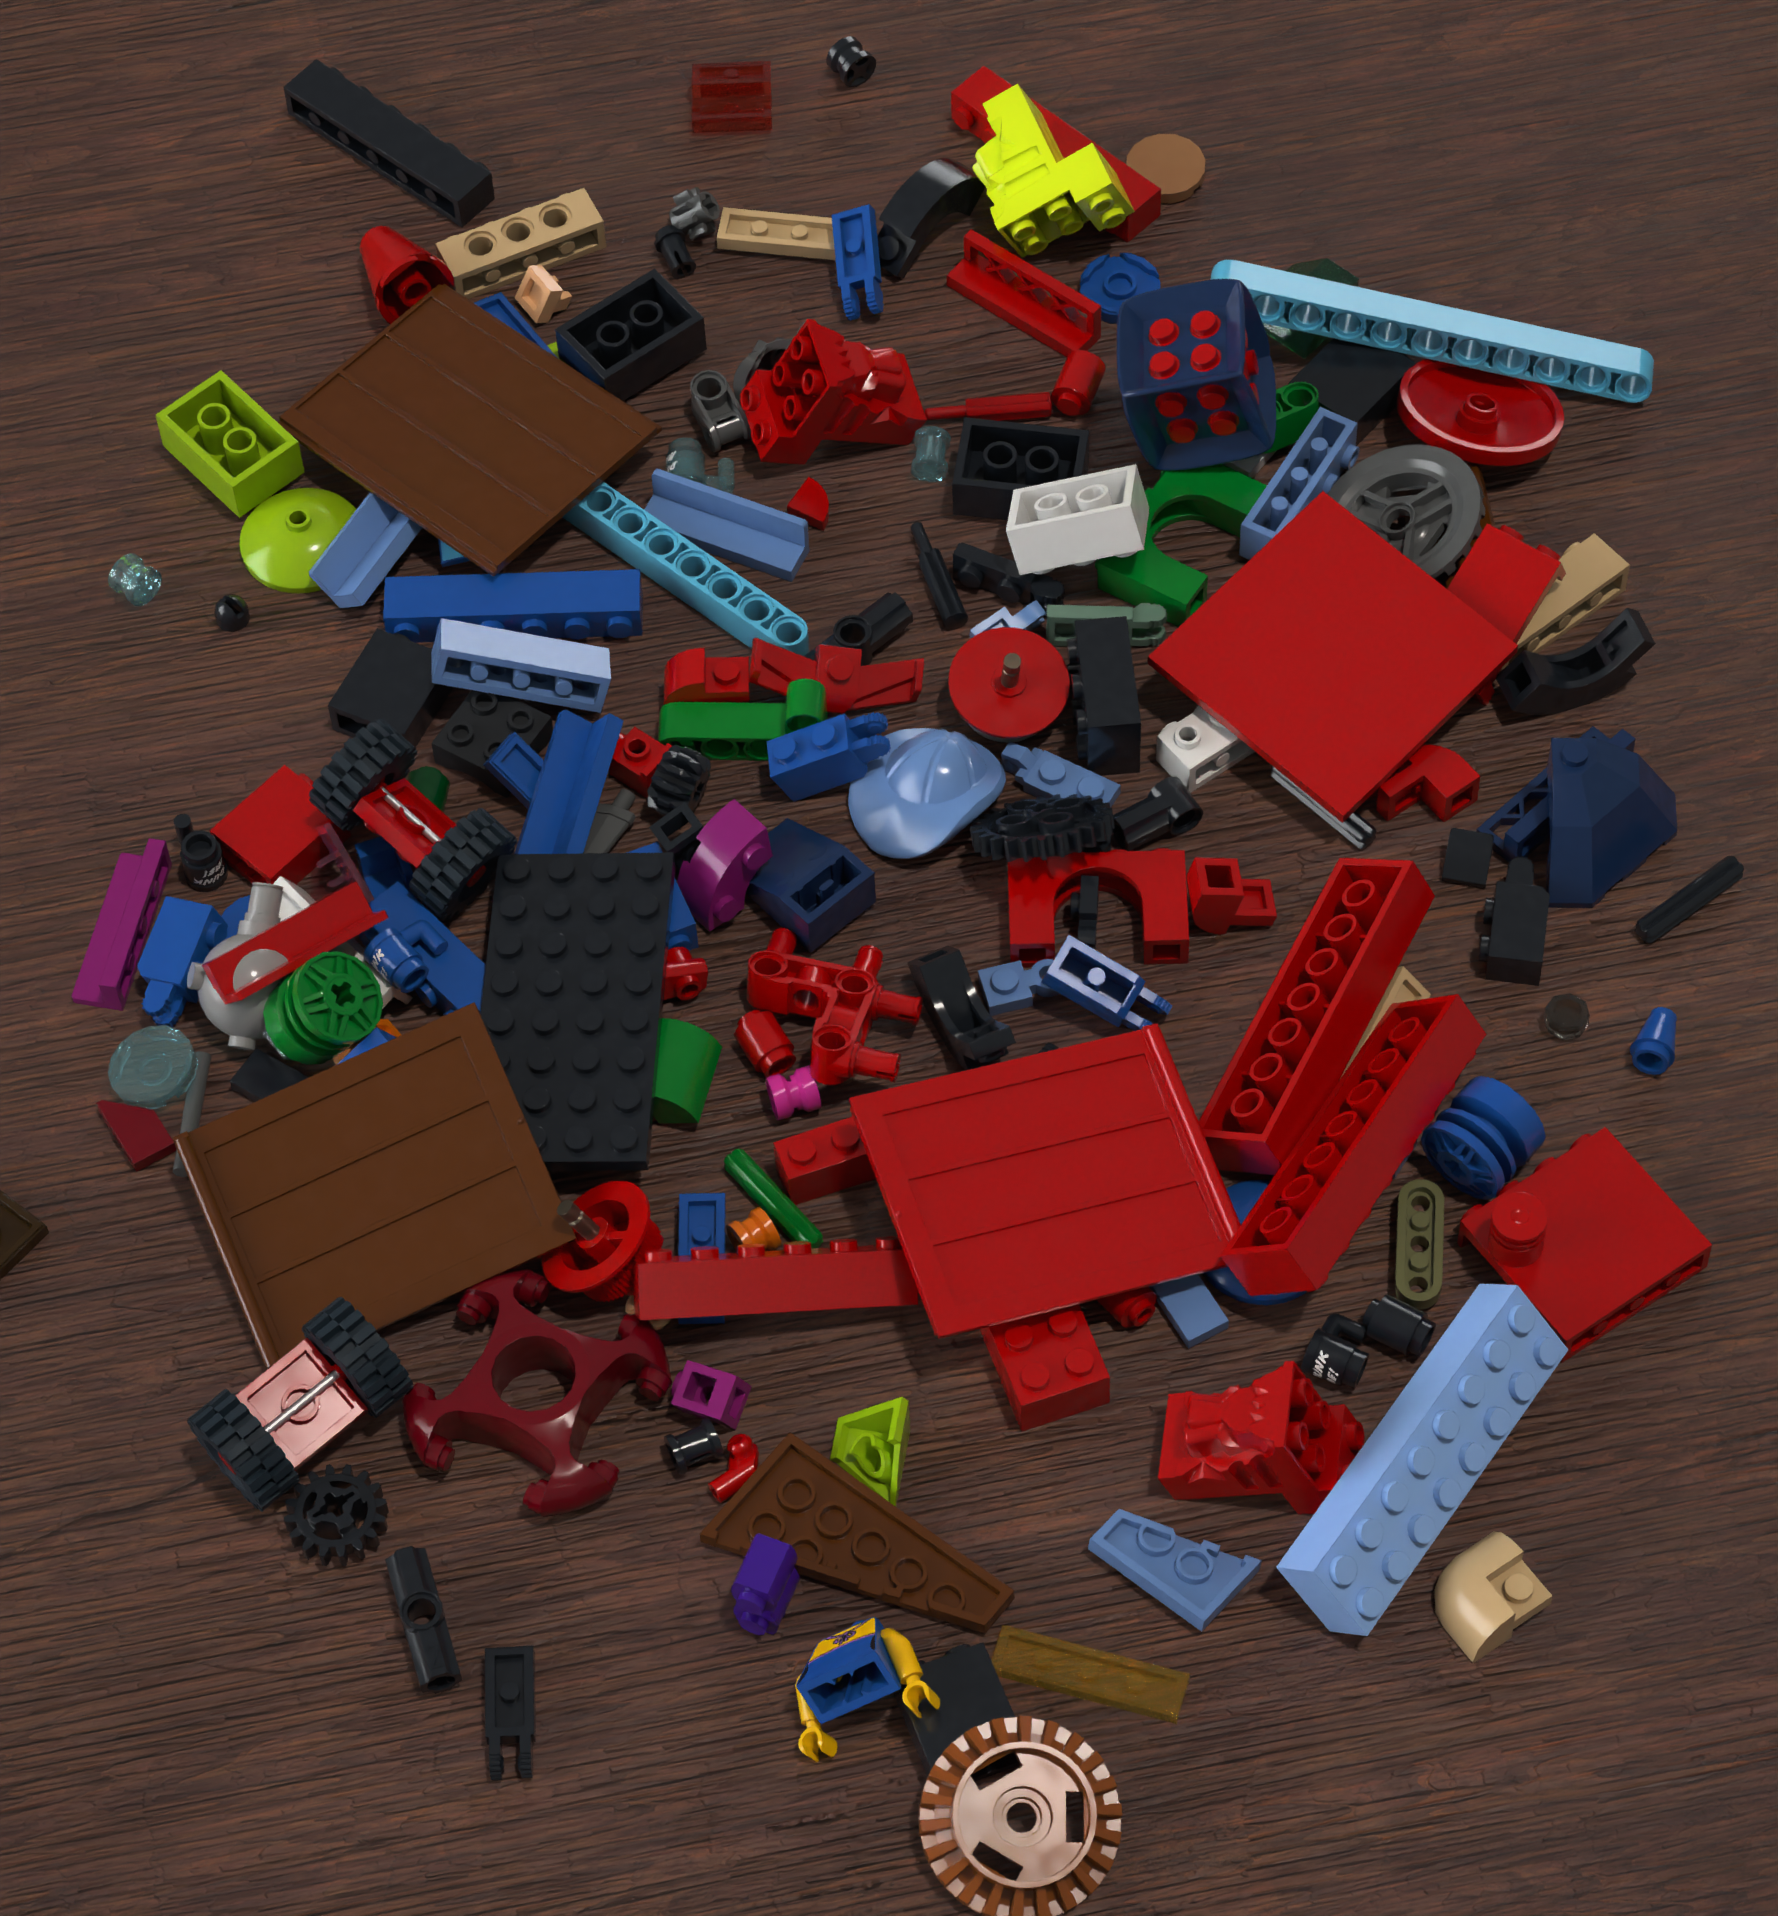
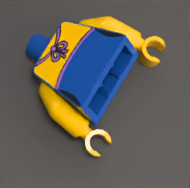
(854, 1671)

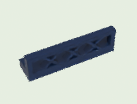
(1533, 828)

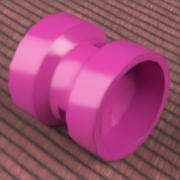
(797, 1092)

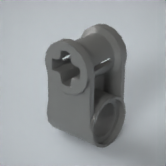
(721, 414)

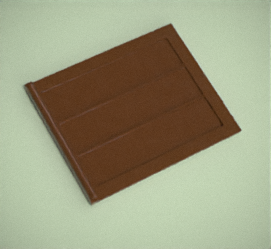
(468, 428)
(375, 1184)

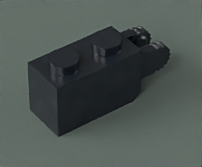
(1517, 927)

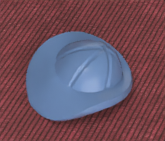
(923, 791)

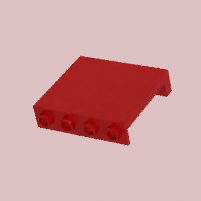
(1607, 1243)

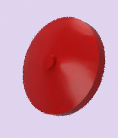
(1479, 413)

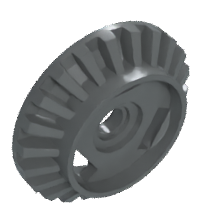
(1446, 497)

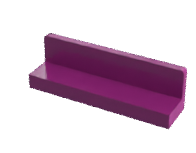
(123, 927)

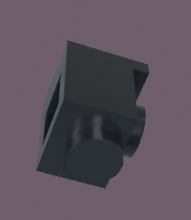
(685, 844)

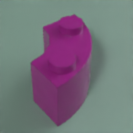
(723, 865)

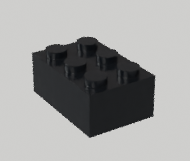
(633, 336)
(1011, 456)
(1104, 696)

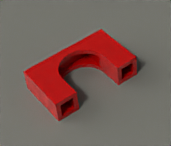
(1146, 879)

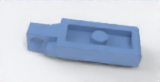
(1050, 775)

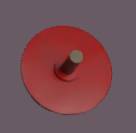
(1008, 684)

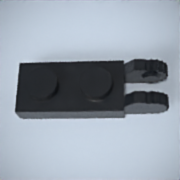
(1001, 576)
(510, 1706)

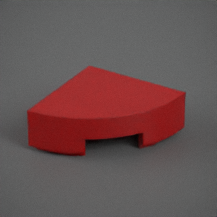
(810, 504)

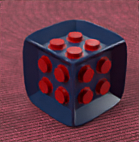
(1196, 375)

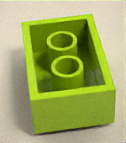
(230, 443)

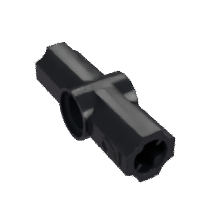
(871, 627)
(428, 1642)

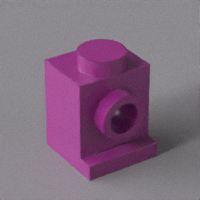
(725, 1402)

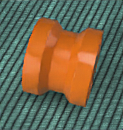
(754, 1230)

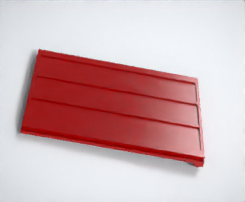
(1047, 1180)

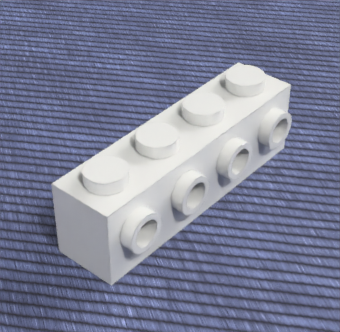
(1198, 749)

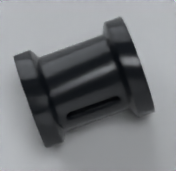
(693, 1446)

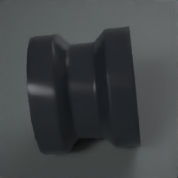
(851, 61)

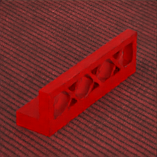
(1024, 300)

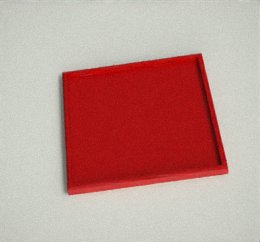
(1332, 655)

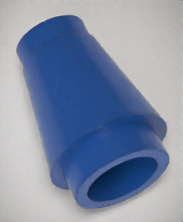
(1655, 1044)

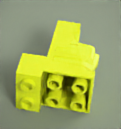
(1037, 189)

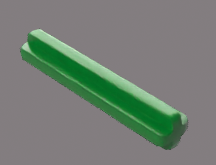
(771, 1198)

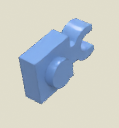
(1011, 988)

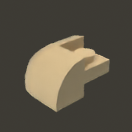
(1487, 1595)

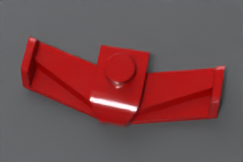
(841, 673)

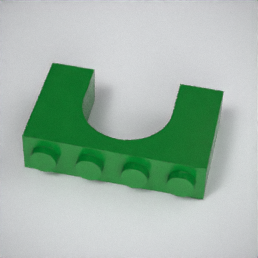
(1199, 494)

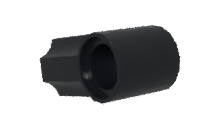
(1165, 810)

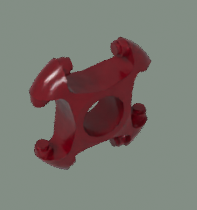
(546, 1436)

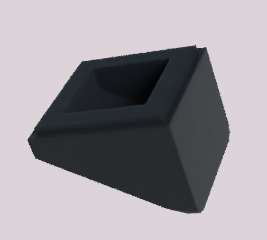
(1468, 857)

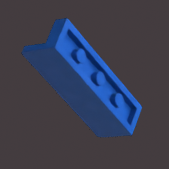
(569, 785)

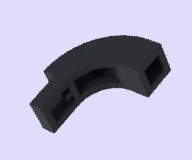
(920, 205)
(1576, 678)
(957, 1009)

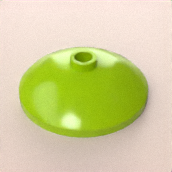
(281, 550)

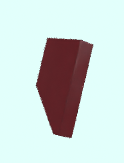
(137, 1132)

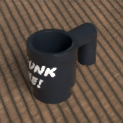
(200, 856)
(1335, 1357)

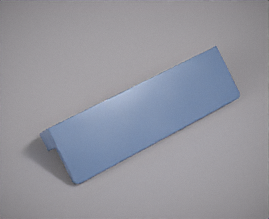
(730, 525)
(363, 552)

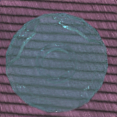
(152, 1066)

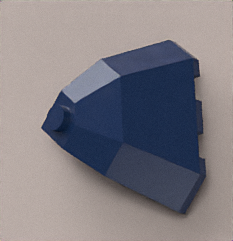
(1602, 818)

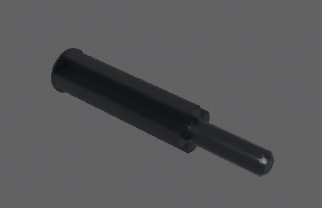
(939, 581)

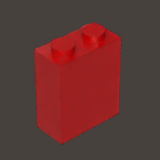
(275, 831)

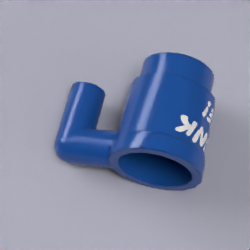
(397, 960)

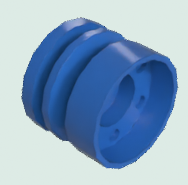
(1483, 1137)

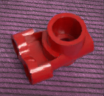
(684, 974)

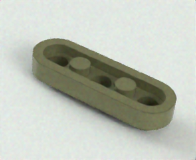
(1421, 1229)

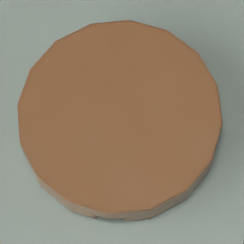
(1169, 163)

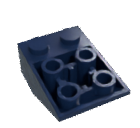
(811, 884)

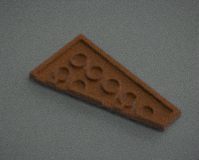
(855, 1539)

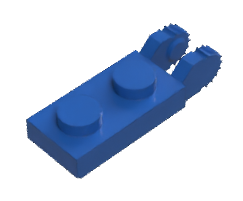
(857, 259)

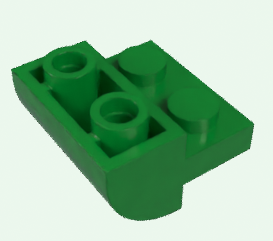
(684, 1071)

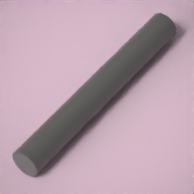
(193, 1105)

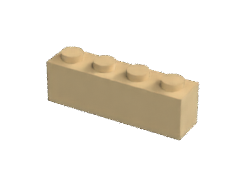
(1591, 580)

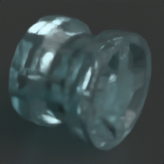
(134, 579)

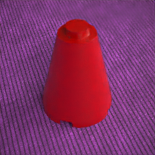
(399, 271)

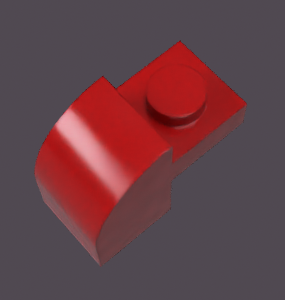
(702, 679)
(1436, 778)
(1225, 899)

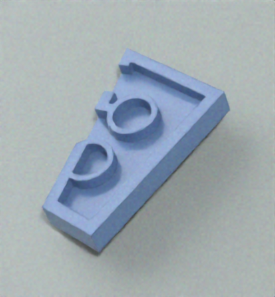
(1178, 1572)

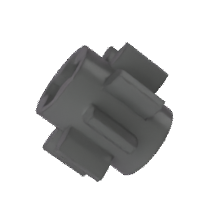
(694, 212)

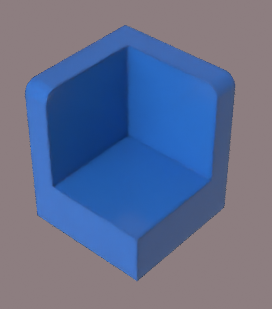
(382, 865)

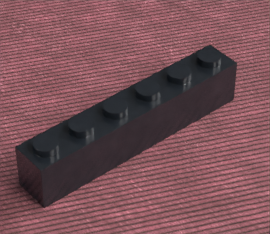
(389, 142)

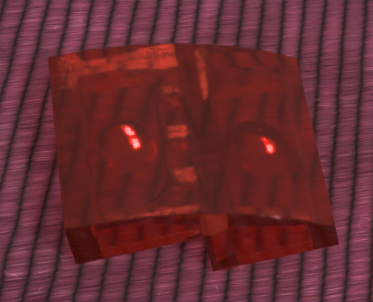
(731, 97)

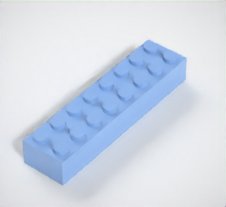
(1422, 1459)

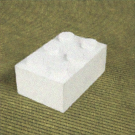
(1078, 520)

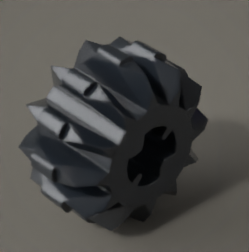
(678, 779)

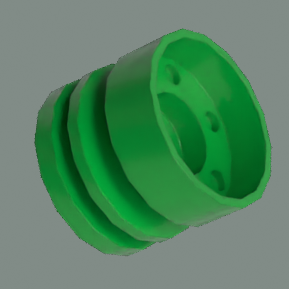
(323, 1008)

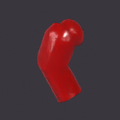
(742, 1464)

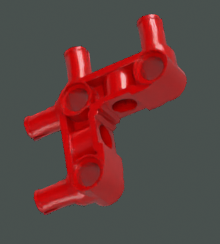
(841, 1000)

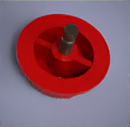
(610, 1231)

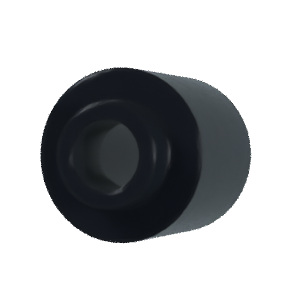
(1398, 1325)

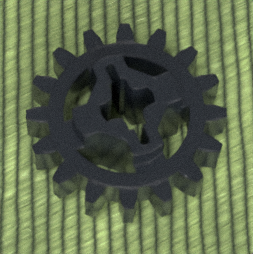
(330, 1534)

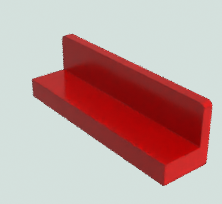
(298, 939)

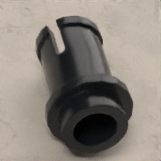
(671, 243)

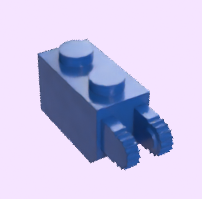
(826, 754)
(181, 935)
(1101, 985)

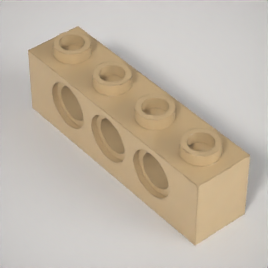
(535, 236)

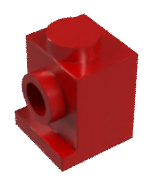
(636, 759)

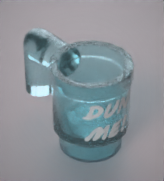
(688, 461)

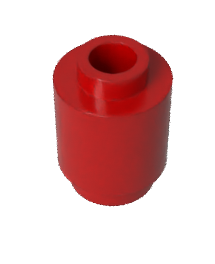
(765, 1043)
(1131, 1307)

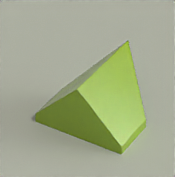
(874, 1446)

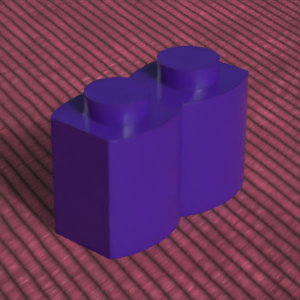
(765, 1585)

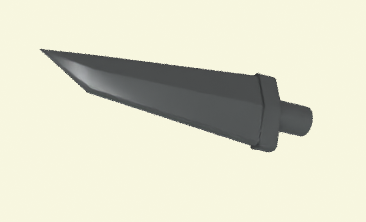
(610, 823)

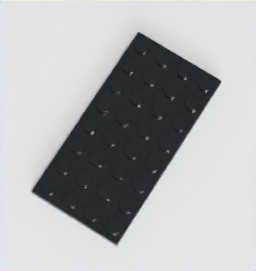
(581, 999)

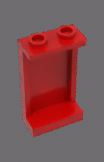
(1505, 584)

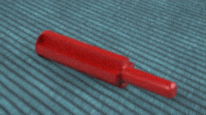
(997, 408)

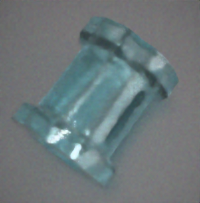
(930, 453)

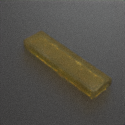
(1090, 1674)

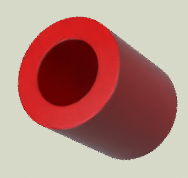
(1078, 383)

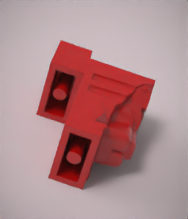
(830, 393)
(1258, 1441)

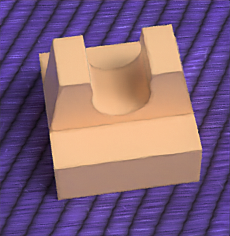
(541, 294)

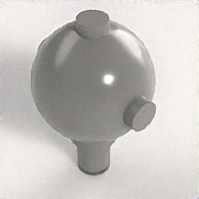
(243, 1018)

